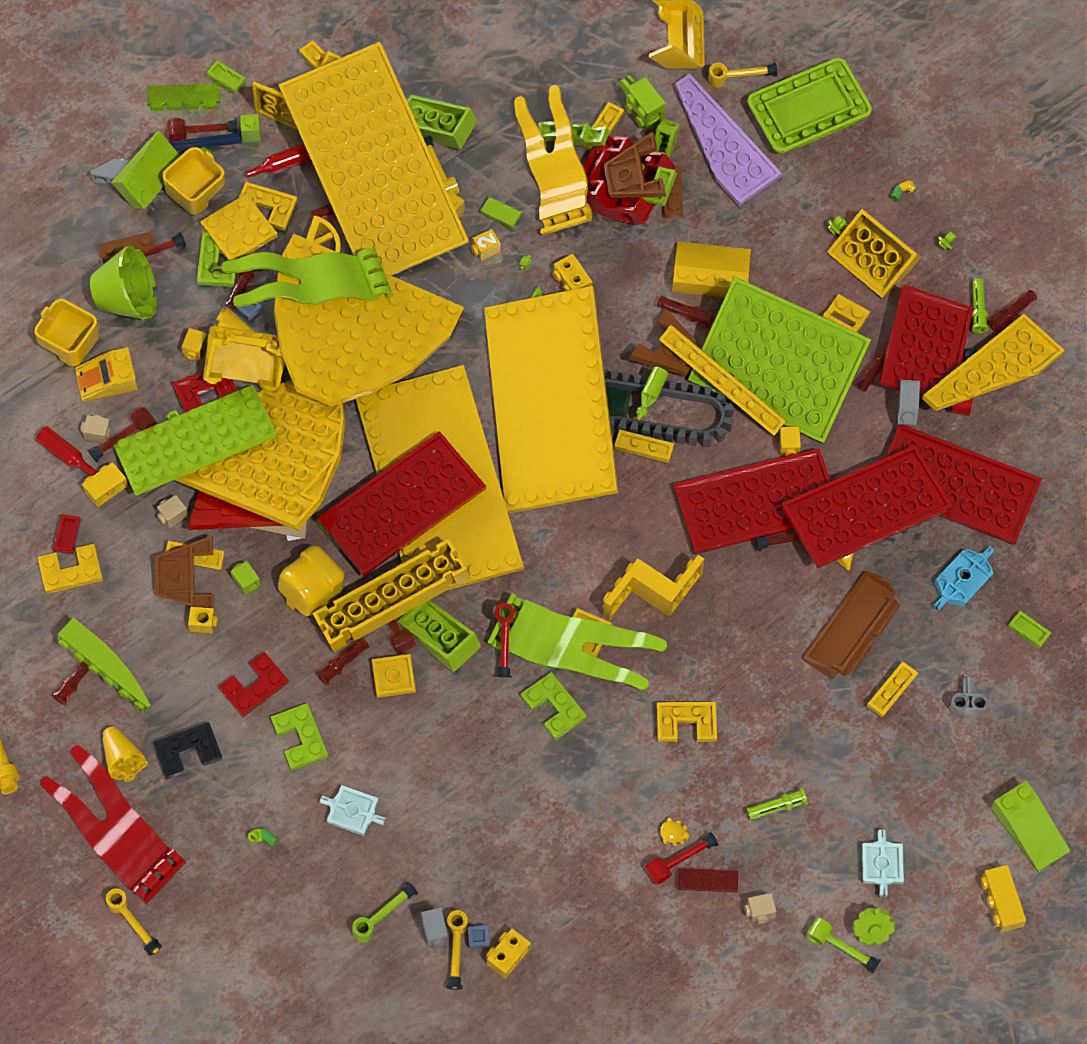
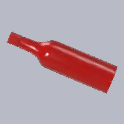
(281, 161)
(63, 450)

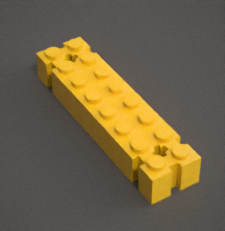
(391, 595)

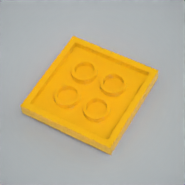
(238, 228)

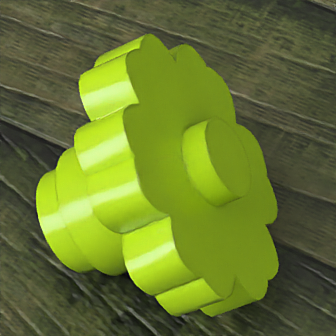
(874, 926)

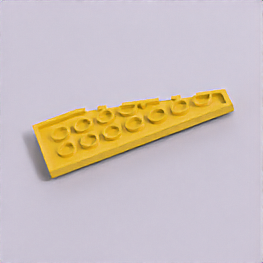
(1008, 358)

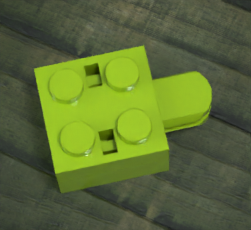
(643, 102)

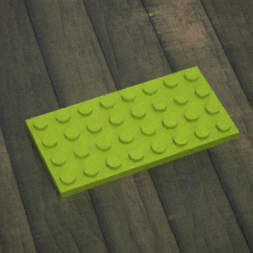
(194, 440)

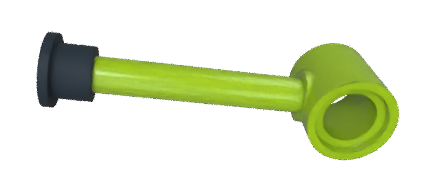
(407, 892)
(821, 932)

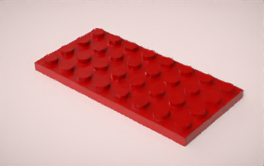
(982, 490)
(746, 500)
(401, 503)
(866, 506)

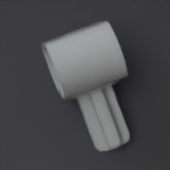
(968, 699)

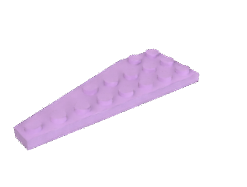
(730, 153)

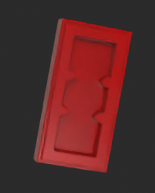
(67, 534)

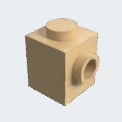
(96, 429)
(171, 511)
(760, 908)

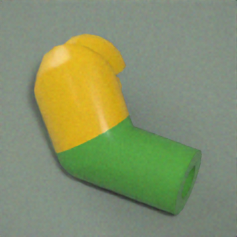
(900, 188)

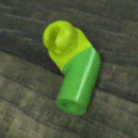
(262, 834)

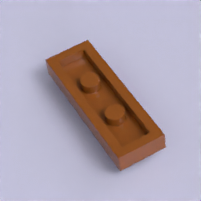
(674, 203)
(142, 241)

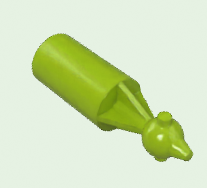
(651, 390)

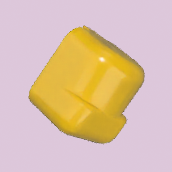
(194, 180)
(67, 331)
(311, 581)

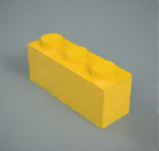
(1003, 898)

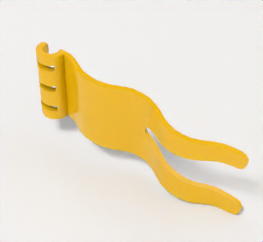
(558, 173)

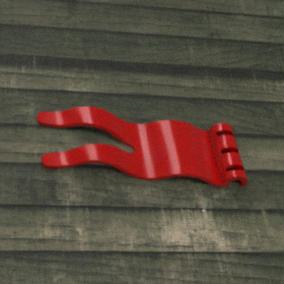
(124, 837)

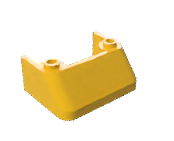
(685, 35)

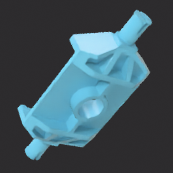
(958, 590)

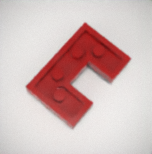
(191, 387)
(248, 699)

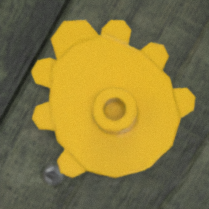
(673, 832)

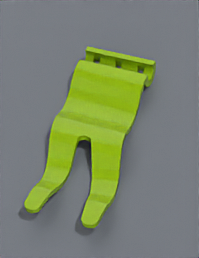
(321, 277)
(559, 642)

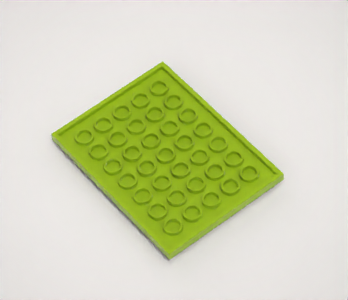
(785, 356)

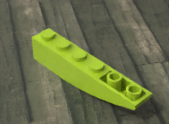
(102, 661)

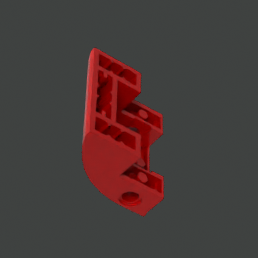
(625, 210)

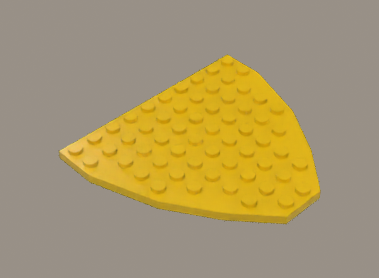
(354, 343)
(286, 474)

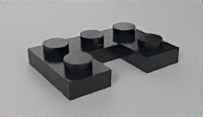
(198, 738)

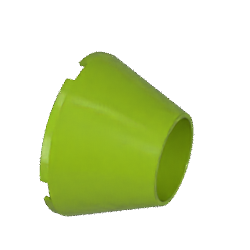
(125, 285)

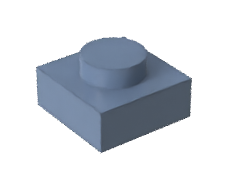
(249, 311)
(478, 936)

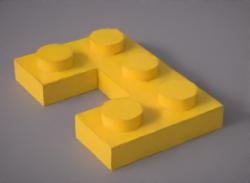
(280, 203)
(85, 573)
(686, 712)

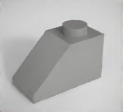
(108, 171)
(908, 402)
(434, 927)

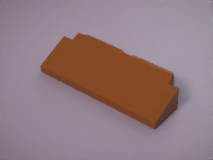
(853, 626)

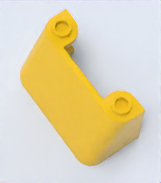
(243, 357)

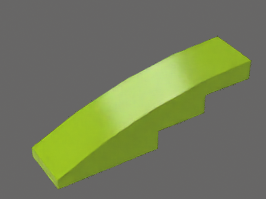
(582, 134)

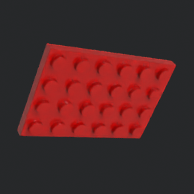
(925, 339)

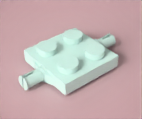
(352, 810)
(882, 863)

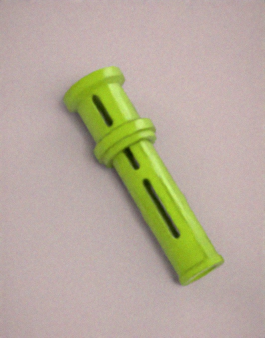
(979, 313)
(786, 802)

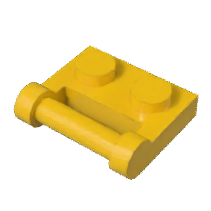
(847, 311)

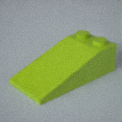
(443, 121)
(143, 175)
(440, 634)
(1030, 826)

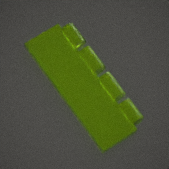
(177, 95)

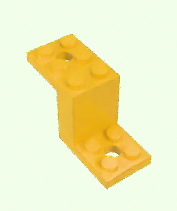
(652, 587)

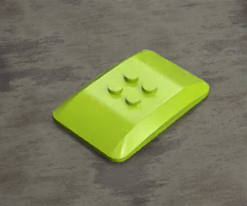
(809, 105)

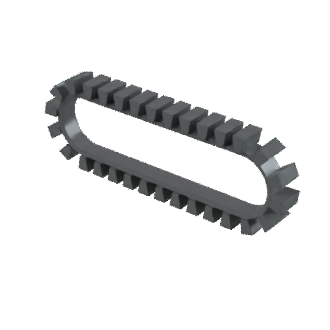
(725, 411)

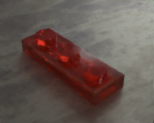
(708, 880)

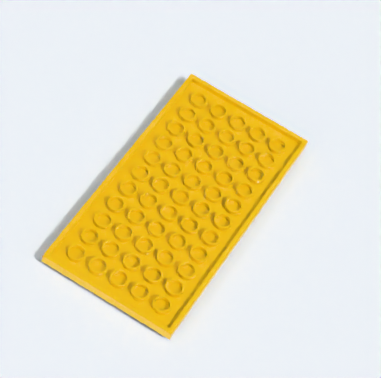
(373, 160)
(550, 400)
(408, 415)

